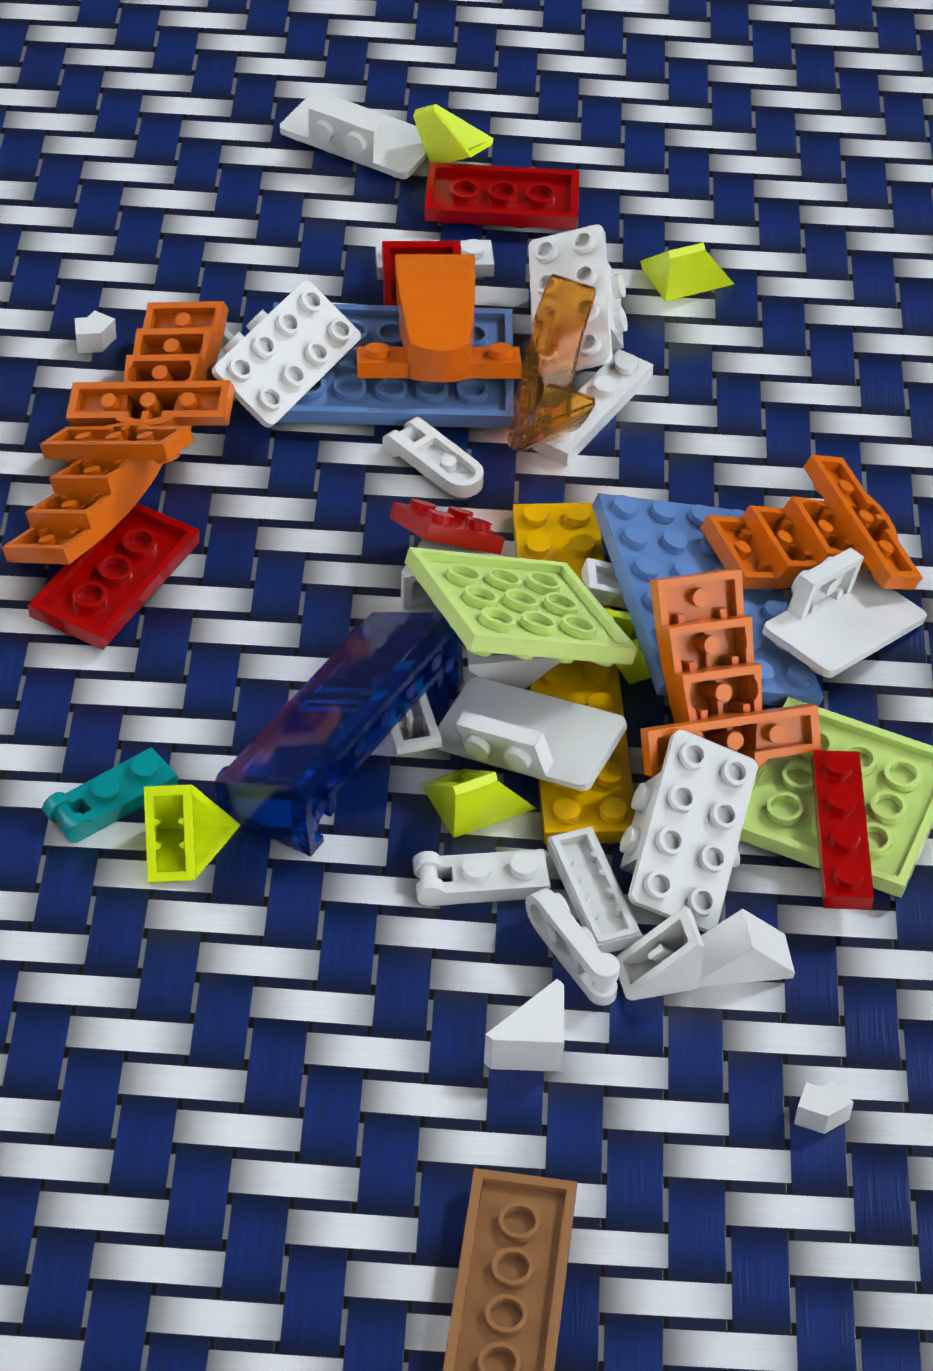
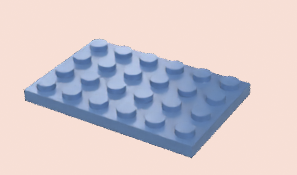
(394, 401)
(665, 540)

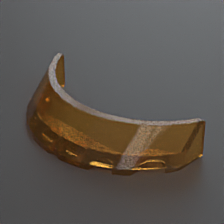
(544, 396)

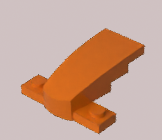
(437, 327)
(166, 375)
(94, 493)
(782, 542)
(713, 674)

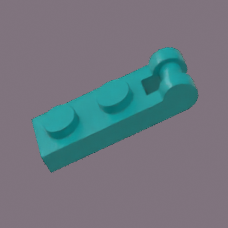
(108, 795)

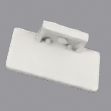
(356, 134)
(583, 258)
(285, 353)
(840, 616)
(530, 733)
(688, 829)

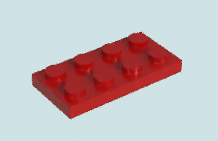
(502, 196)
(115, 576)

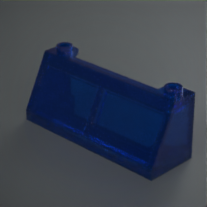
(336, 722)

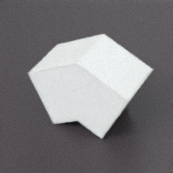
(94, 332)
(823, 1107)

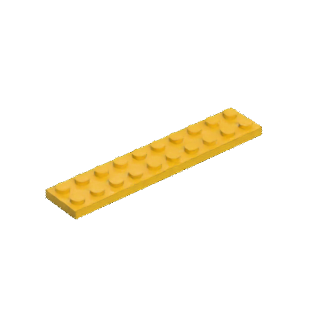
(571, 536)

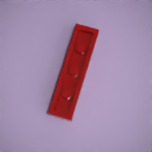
(842, 830)

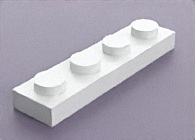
(612, 389)

